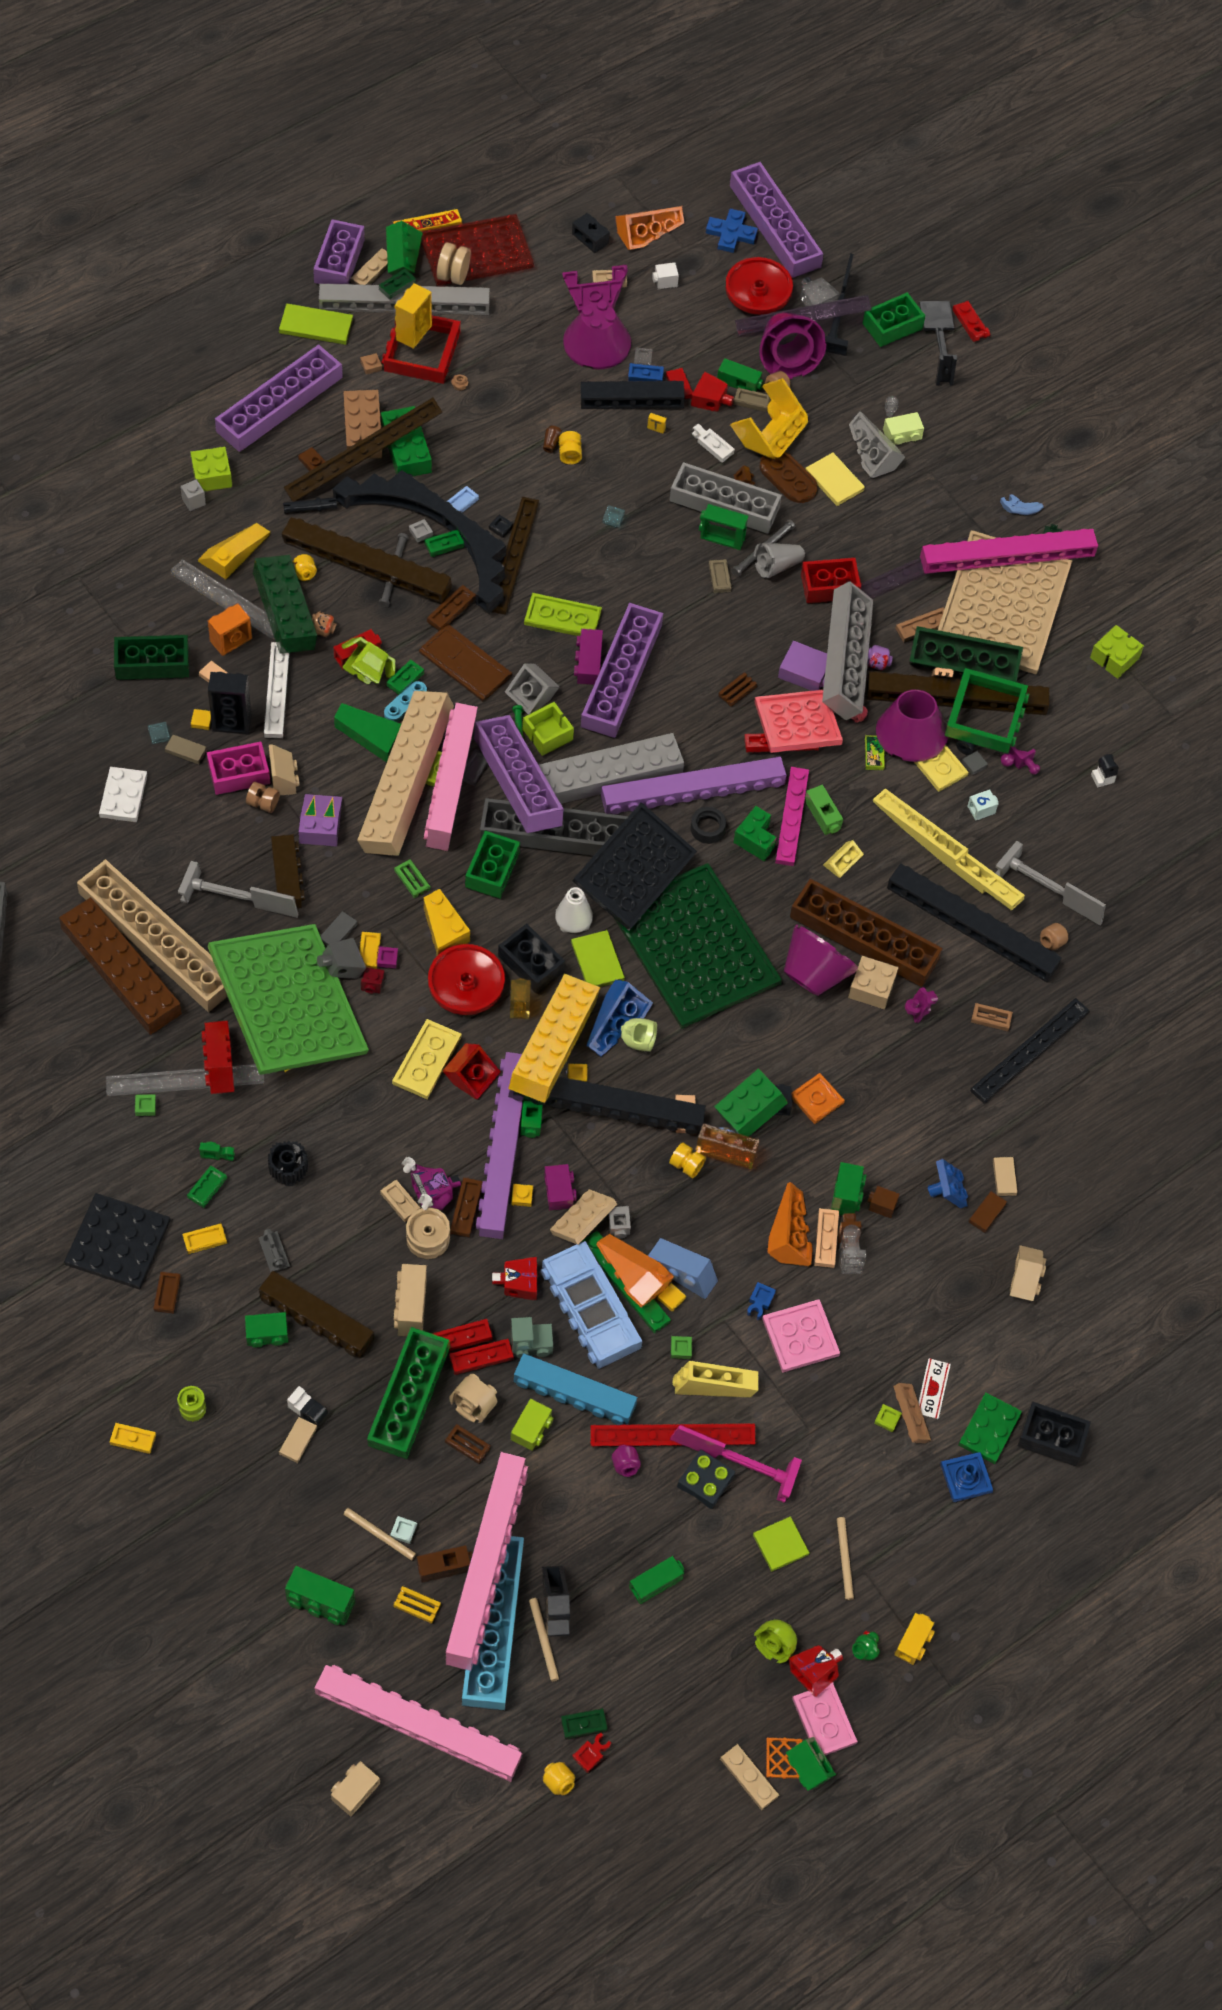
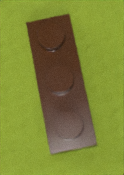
(451, 608)
(466, 1207)

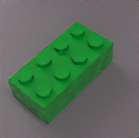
(410, 451)

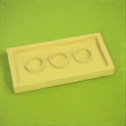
(426, 1059)

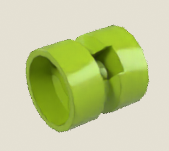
(191, 1403)

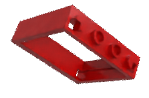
(439, 324)

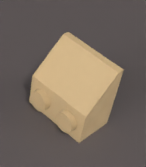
(283, 770)

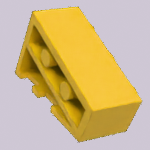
(444, 922)

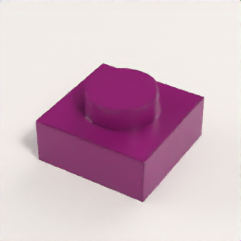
(387, 957)

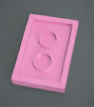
(825, 1719)

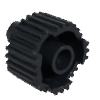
(288, 1162)

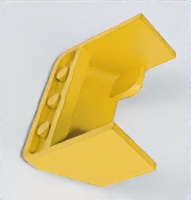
(786, 422)

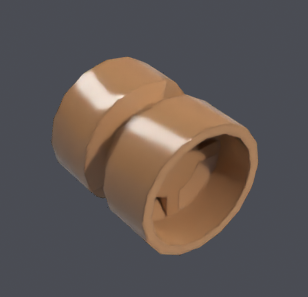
(262, 797)

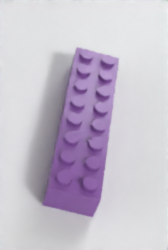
(776, 219)
(278, 398)
(621, 670)
(518, 774)

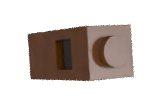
(444, 1563)

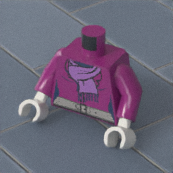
(431, 1184)

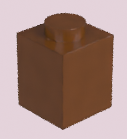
(883, 1201)

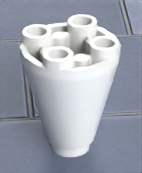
(574, 912)

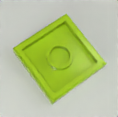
(780, 1544)

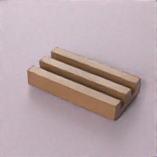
(989, 1019)

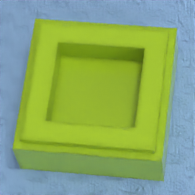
(887, 1418)

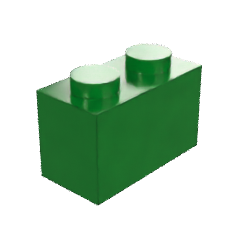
(266, 1329)
(810, 1763)

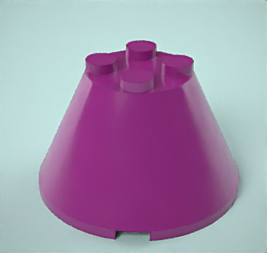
(597, 337)

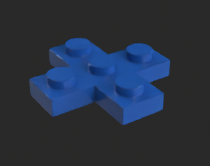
(731, 230)

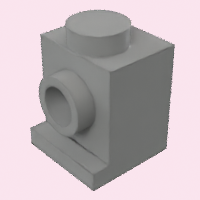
(621, 1216)

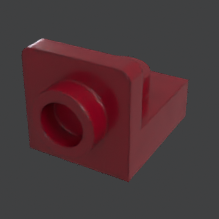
(372, 980)

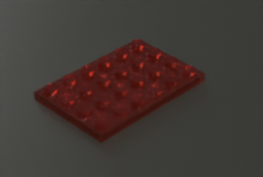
(494, 243)

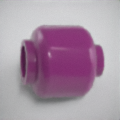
(626, 1460)

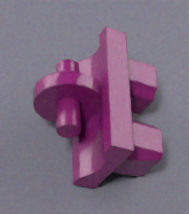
(921, 1004)

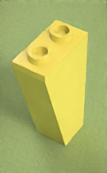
(715, 1380)

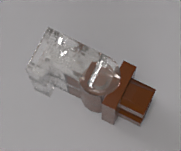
(851, 1256)

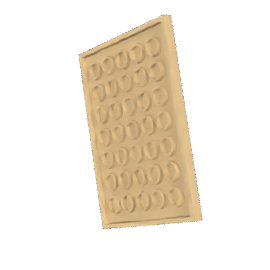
(1007, 604)

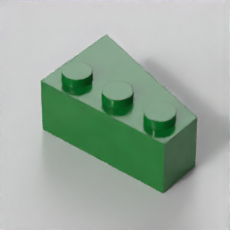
(402, 247)

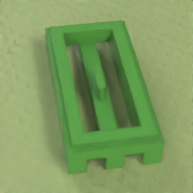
(420, 890)

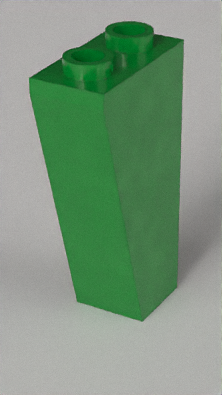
(367, 729)

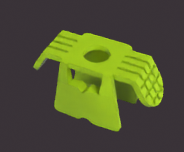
(369, 662)

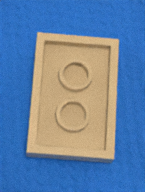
(583, 1216)

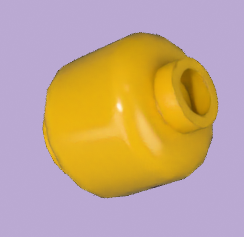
(304, 567)
(559, 1778)

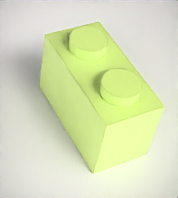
(903, 428)

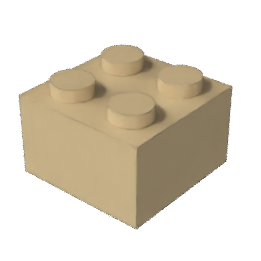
(873, 982)

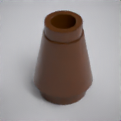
(551, 438)

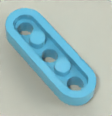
(401, 706)

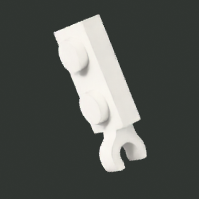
(713, 443)

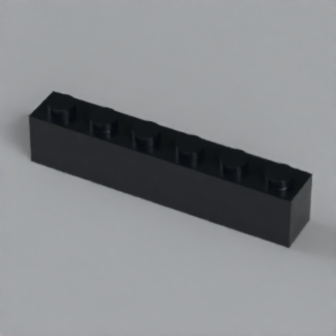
(632, 394)

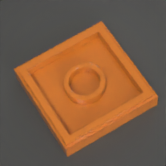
(817, 1098)

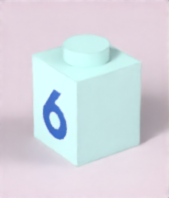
(983, 804)

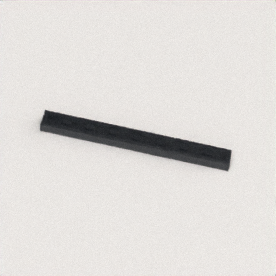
(1029, 1050)

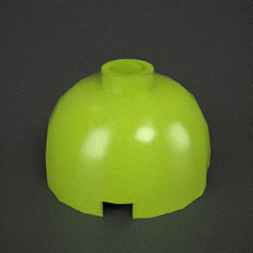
(776, 1640)

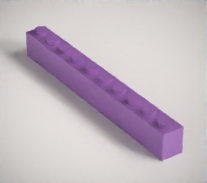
(693, 785)
(501, 1154)

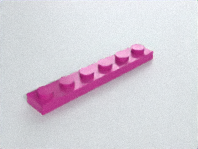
(792, 816)

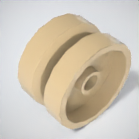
(453, 263)
(428, 1233)

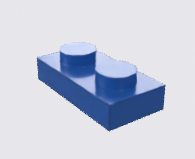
(641, 372)

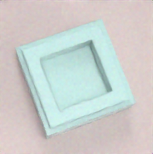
(403, 1530)

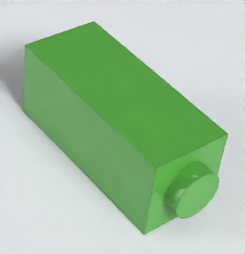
(823, 810)

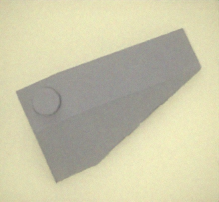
(876, 450)

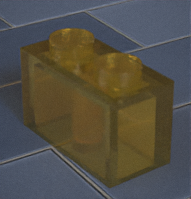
(520, 999)

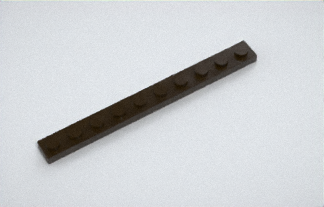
(363, 450)

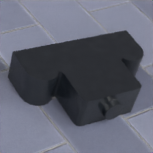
(556, 1601)

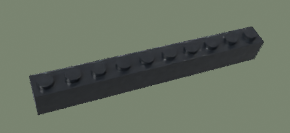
(974, 922)
(622, 1104)

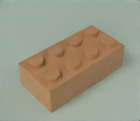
(361, 416)

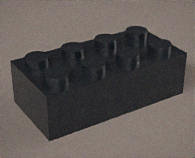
(229, 702)

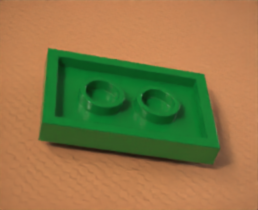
(990, 1428)

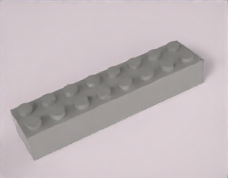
(847, 651)
(587, 773)

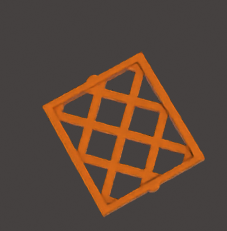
(784, 1775)

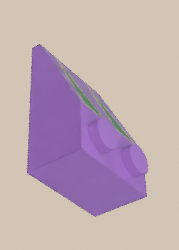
(320, 820)

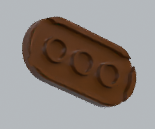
(789, 477)

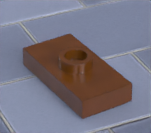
(311, 459)

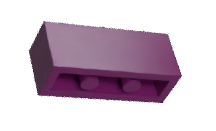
(588, 656)

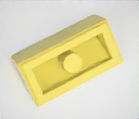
(844, 859)

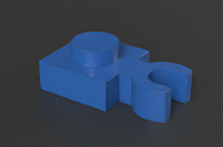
(761, 1299)

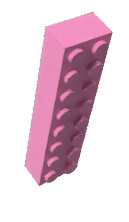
(450, 776)

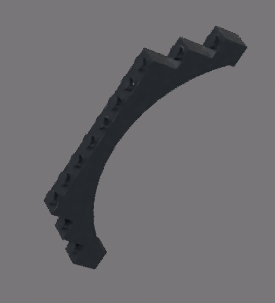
(410, 494)

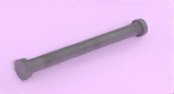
(737, 570)
(384, 601)

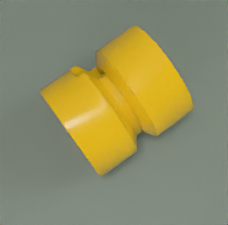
(570, 447)
(685, 1158)

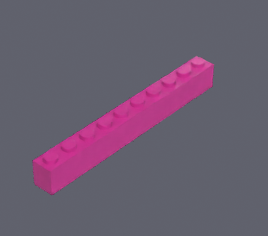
(1008, 551)

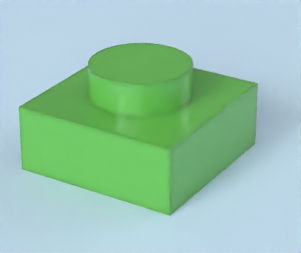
(145, 1105)
(681, 1347)

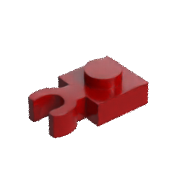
(590, 1754)

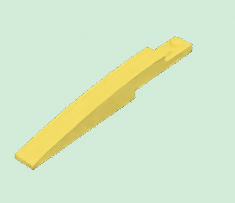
(948, 850)

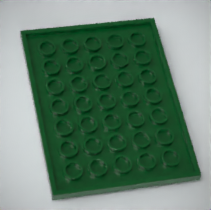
(699, 948)

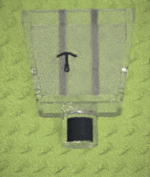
(817, 292)

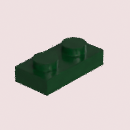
(397, 284)
(583, 1723)

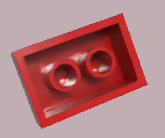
(824, 576)

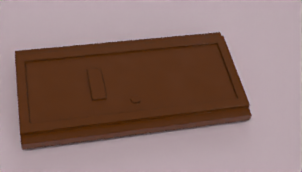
(465, 662)

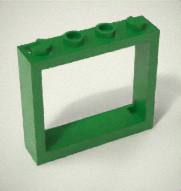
(977, 736)

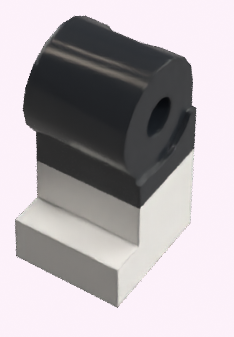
(1106, 771)
(306, 1406)

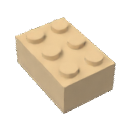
(410, 1298)

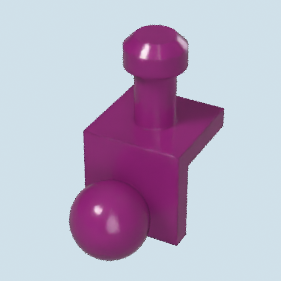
(1020, 759)

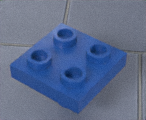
(950, 1184)
(966, 1477)

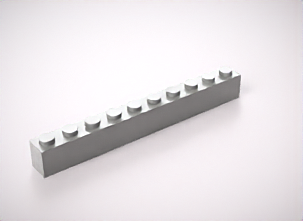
(370, 299)

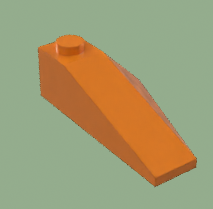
(644, 227)
(788, 1234)
(641, 1274)

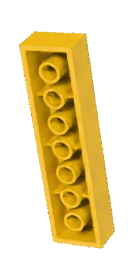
(554, 1038)

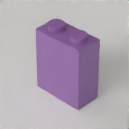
(804, 667)

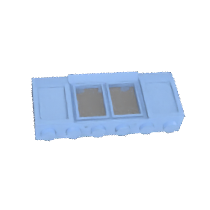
(591, 1305)

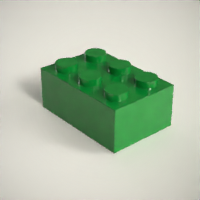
(894, 319)
(492, 864)
(751, 1104)
(319, 1596)

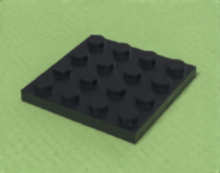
(117, 1241)

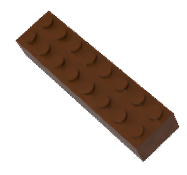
(865, 932)
(120, 966)

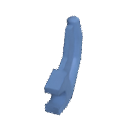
(1015, 506)

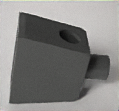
(342, 959)

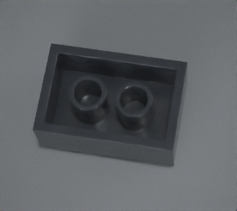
(531, 958)
(1054, 1433)

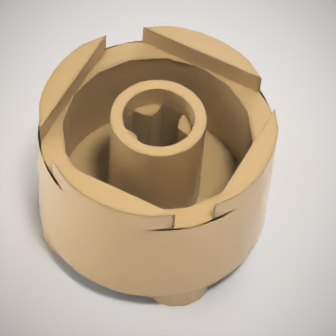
(474, 1398)

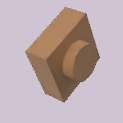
(371, 363)

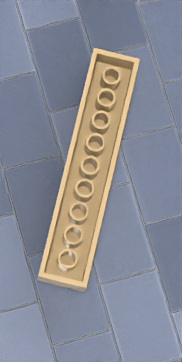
(405, 773)
(154, 934)

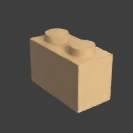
(354, 1788)

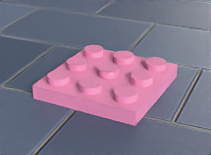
(801, 1335)

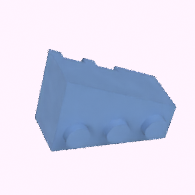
(686, 1266)

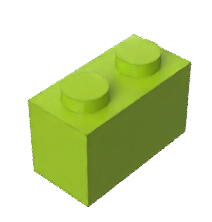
(531, 1425)

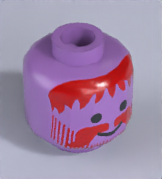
(879, 657)

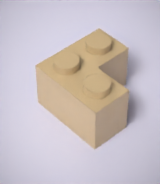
(1028, 1269)

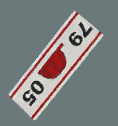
(933, 1388)

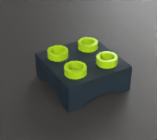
(706, 1479)

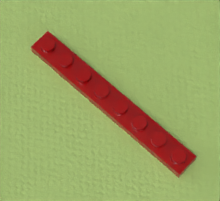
(661, 1433)

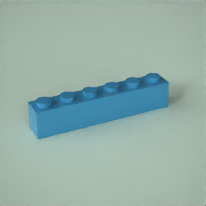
(575, 1390)

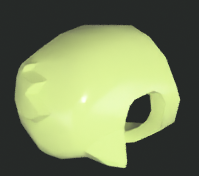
(639, 1034)

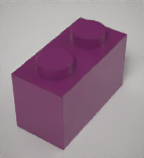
(558, 1187)

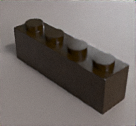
(287, 866)

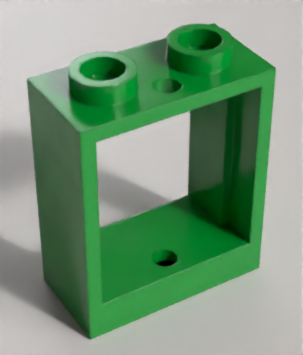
(721, 535)

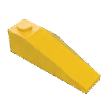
(232, 552)

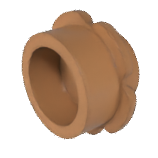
(459, 382)

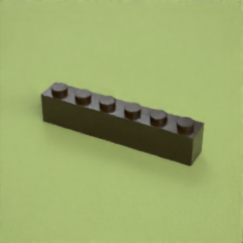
(316, 1314)

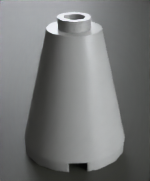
(776, 557)

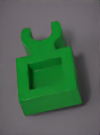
(214, 1151)

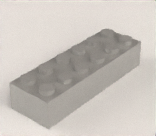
(700, 487)

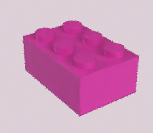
(238, 767)

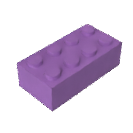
(339, 253)

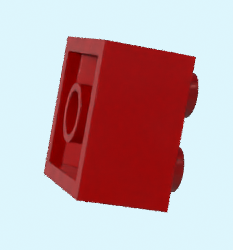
(471, 1070)

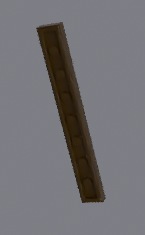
(516, 548)

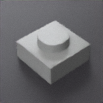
(420, 530)

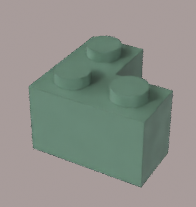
(530, 1338)

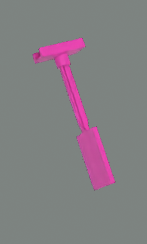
(714, 1448)

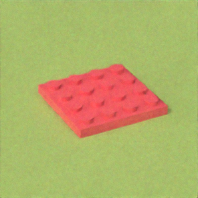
(797, 721)

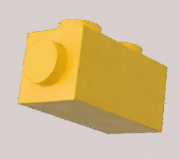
(914, 1638)

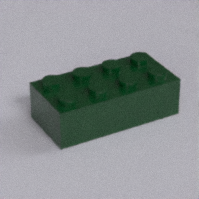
(151, 657)

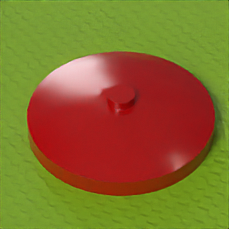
(759, 285)
(466, 979)

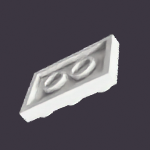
(123, 794)

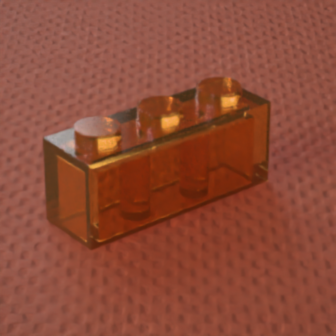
(727, 1146)

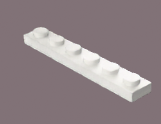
(276, 693)

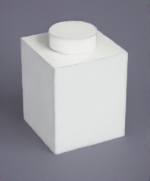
(665, 275)

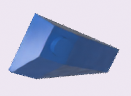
(619, 1005)

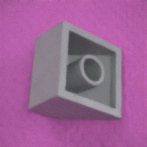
(531, 688)

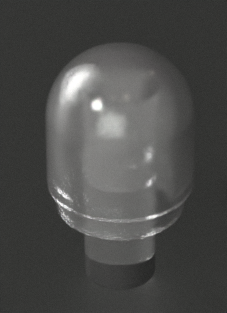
(891, 405)

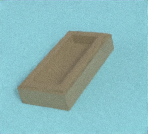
(751, 399)
(719, 576)
(185, 749)

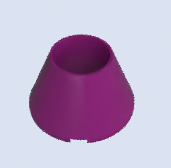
(800, 354)
(912, 727)
(815, 962)

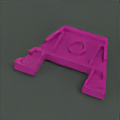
(598, 291)

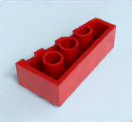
(218, 1057)

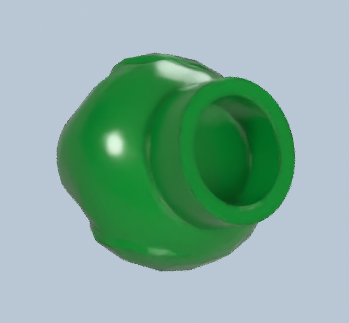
(866, 1646)

